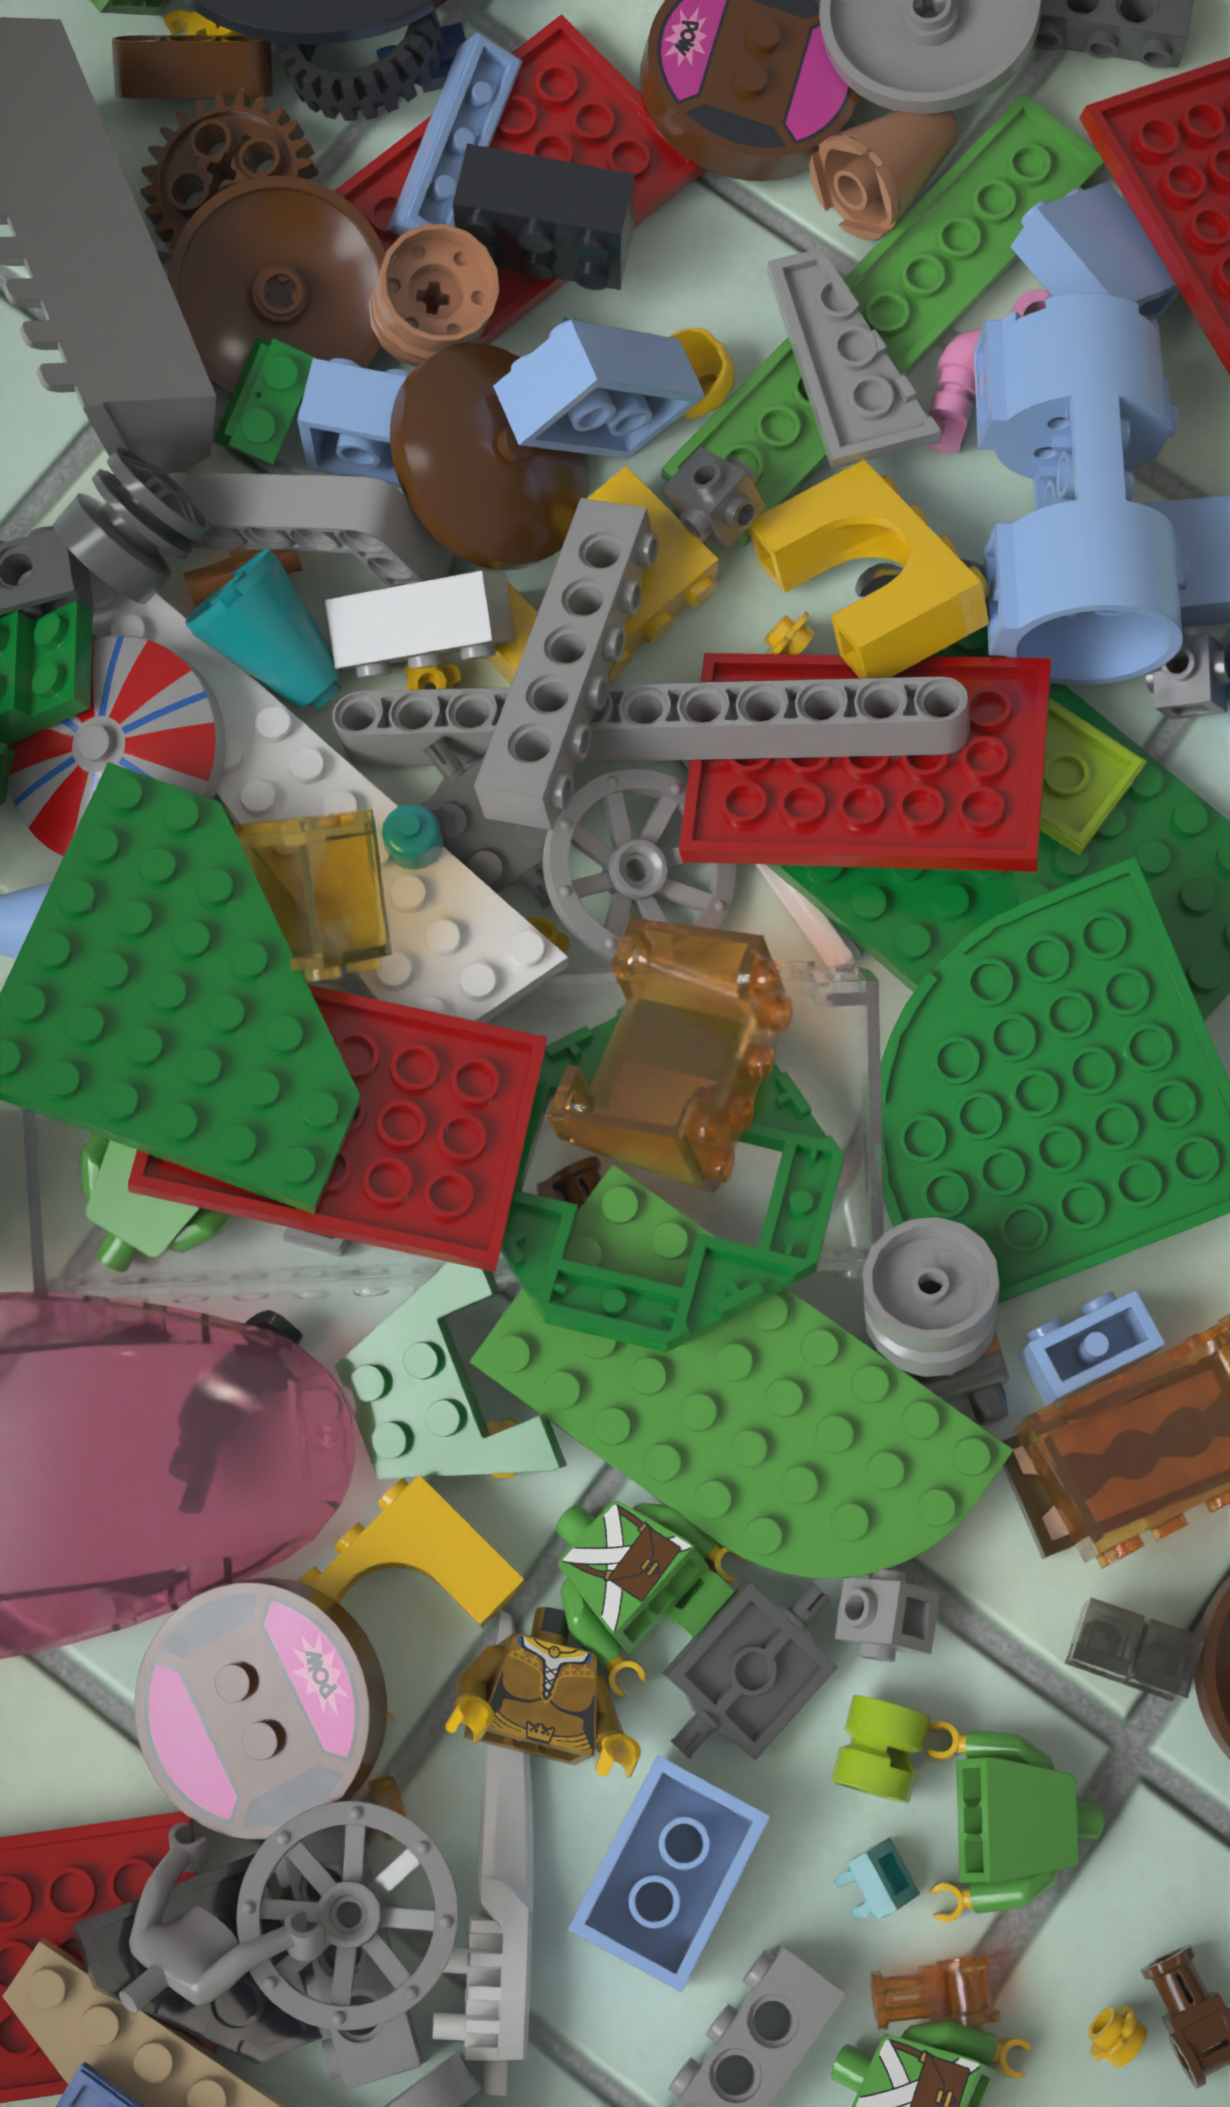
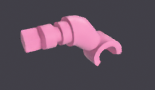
(956, 384)

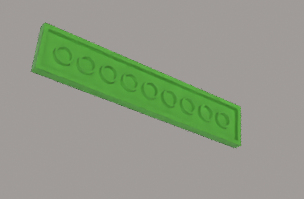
(907, 289)

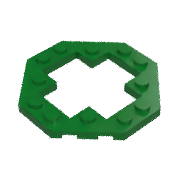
(721, 1273)

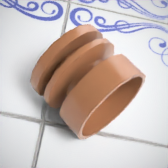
(439, 266)

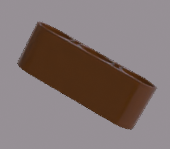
(191, 66)

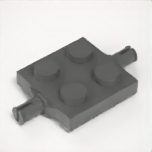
(492, 849)
(750, 1670)

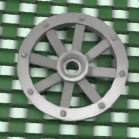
(639, 854)
(443, 1921)

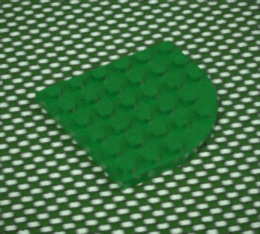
(1058, 1087)

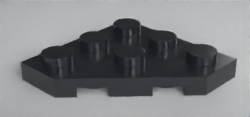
(237, 2021)

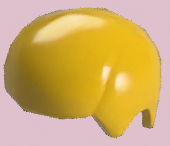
(711, 366)

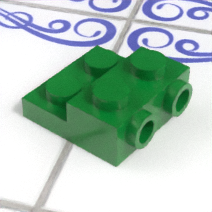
(44, 669)

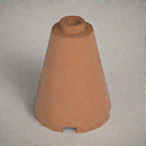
(880, 168)

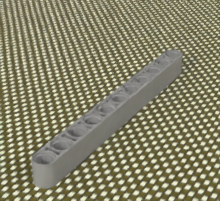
(677, 710)

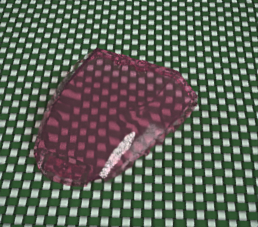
(151, 1460)

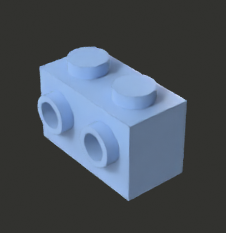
(1091, 1348)

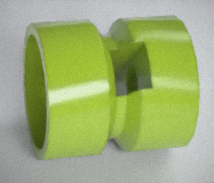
(880, 1748)

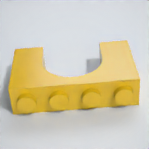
(864, 517)
(680, 577)
(425, 1536)

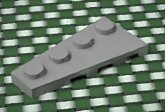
(849, 379)

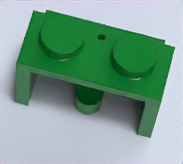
(264, 400)

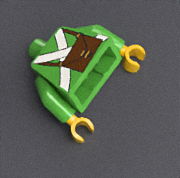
(628, 1575)
(927, 2067)

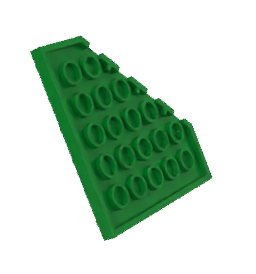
(169, 1002)

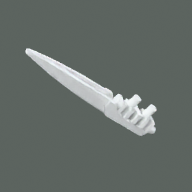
(501, 1939)

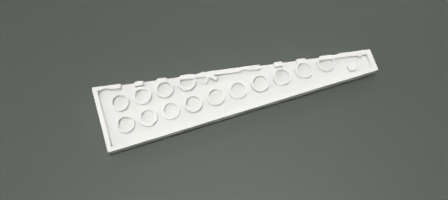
(449, 932)

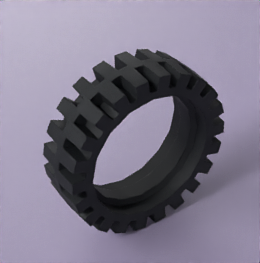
(371, 85)

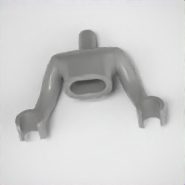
(198, 1951)

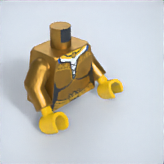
(542, 1699)

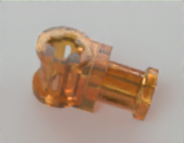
(940, 1991)

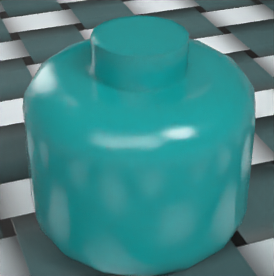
(412, 836)

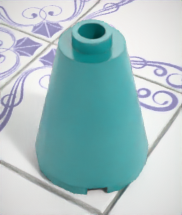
(268, 632)

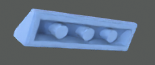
(463, 114)

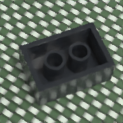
(547, 215)

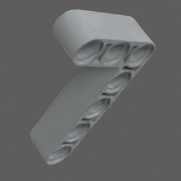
(318, 516)

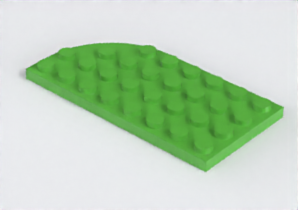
(757, 1431)

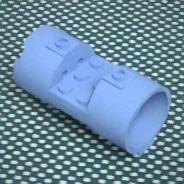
(1076, 408)

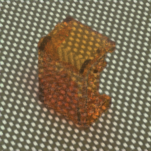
(1138, 1448)

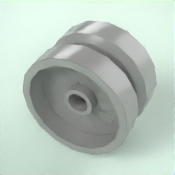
(931, 1296)

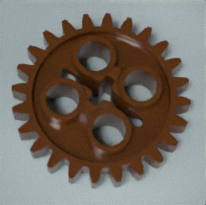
(188, 168)

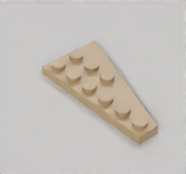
(130, 2049)

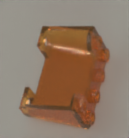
(682, 1053)

